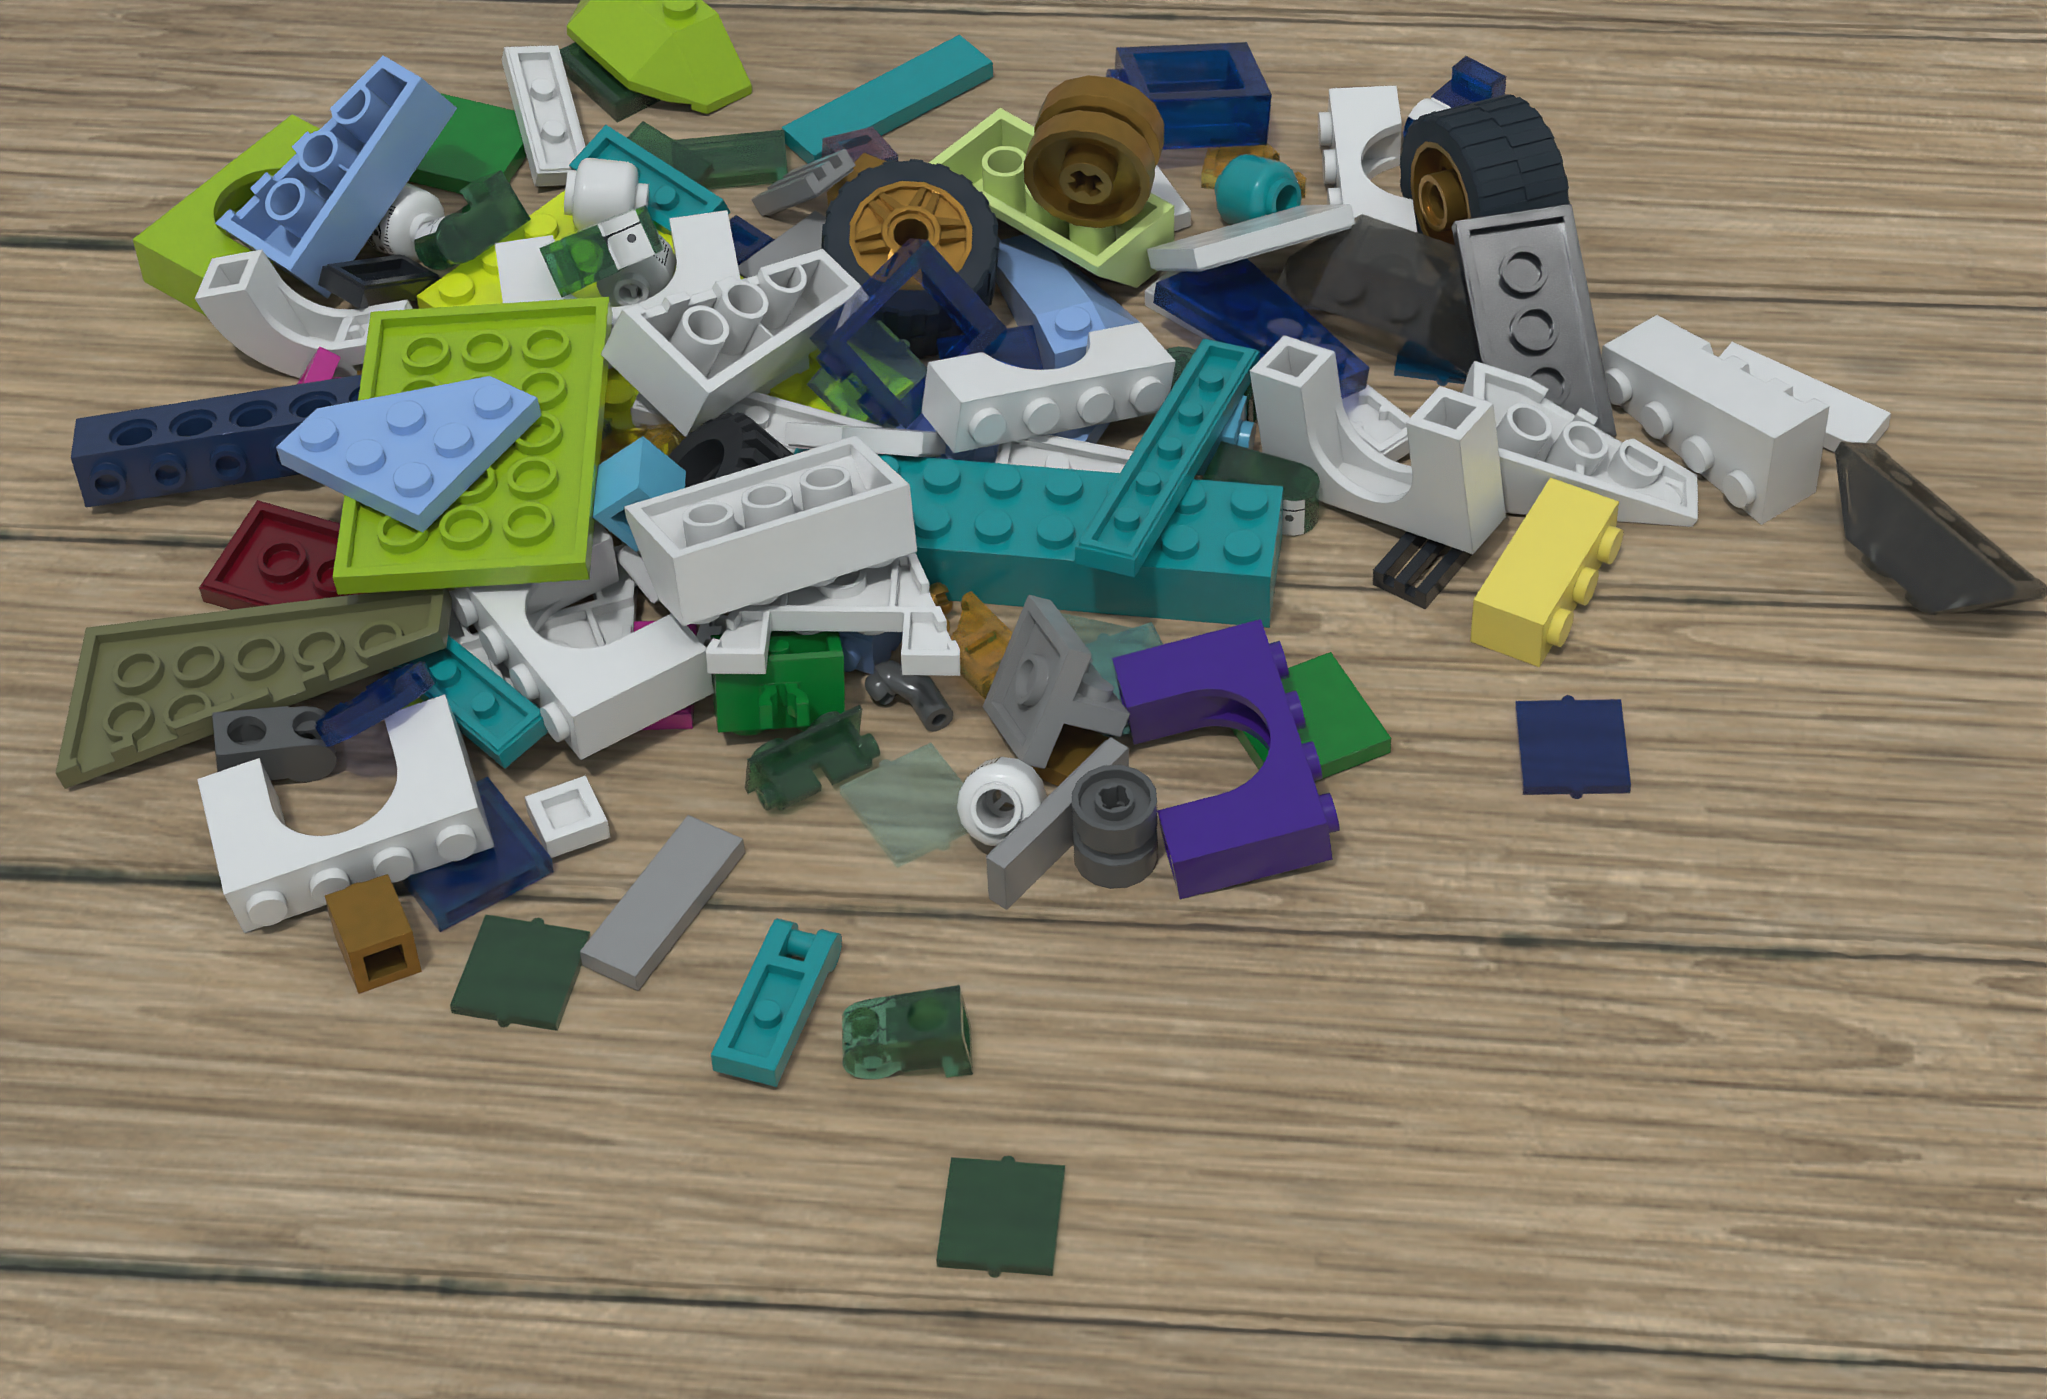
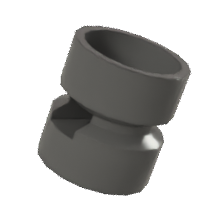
(1115, 826)

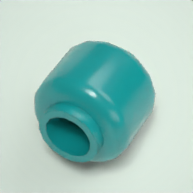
(1255, 188)

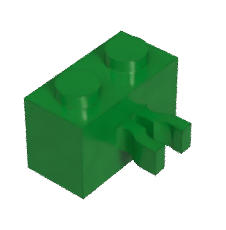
(799, 685)

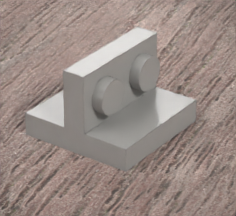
(1048, 683)

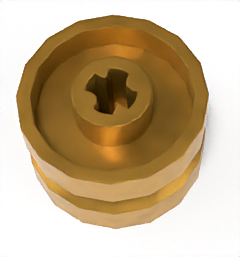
(1094, 151)

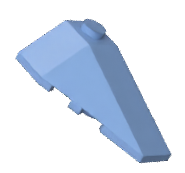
(1055, 299)

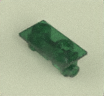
(784, 769)

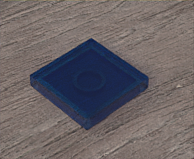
(474, 883)

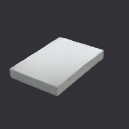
(1251, 237)

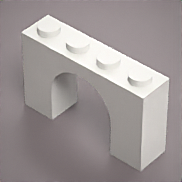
(701, 250)
(1454, 472)
(591, 692)
(424, 824)

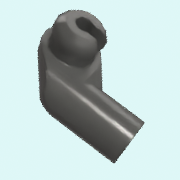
(917, 689)

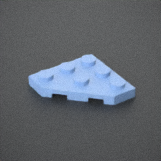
(411, 448)

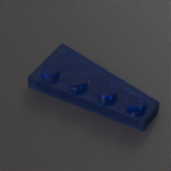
(1250, 311)

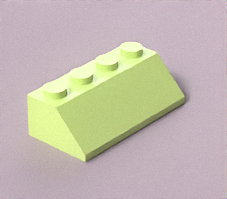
(994, 161)

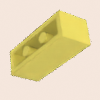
(1546, 572)

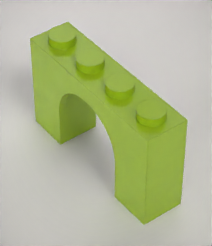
(185, 239)

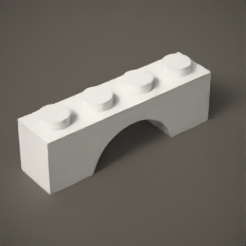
(1363, 142)
(990, 403)

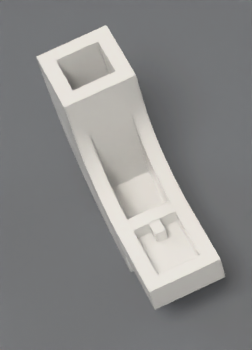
(276, 324)

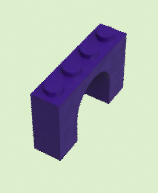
(1274, 817)

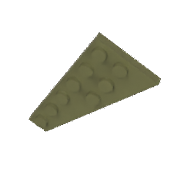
(162, 678)

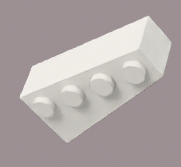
(724, 343)
(1719, 417)

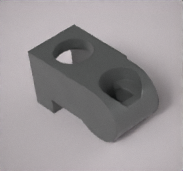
(279, 737)

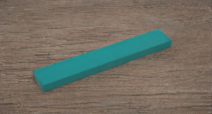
(1166, 459)

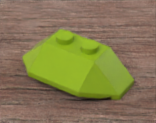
(663, 49)

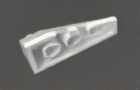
(1548, 441)

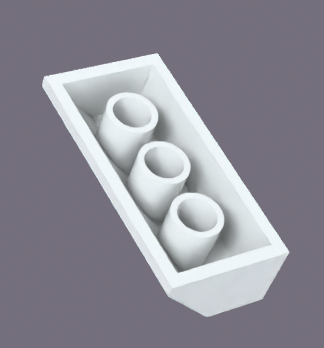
(773, 530)

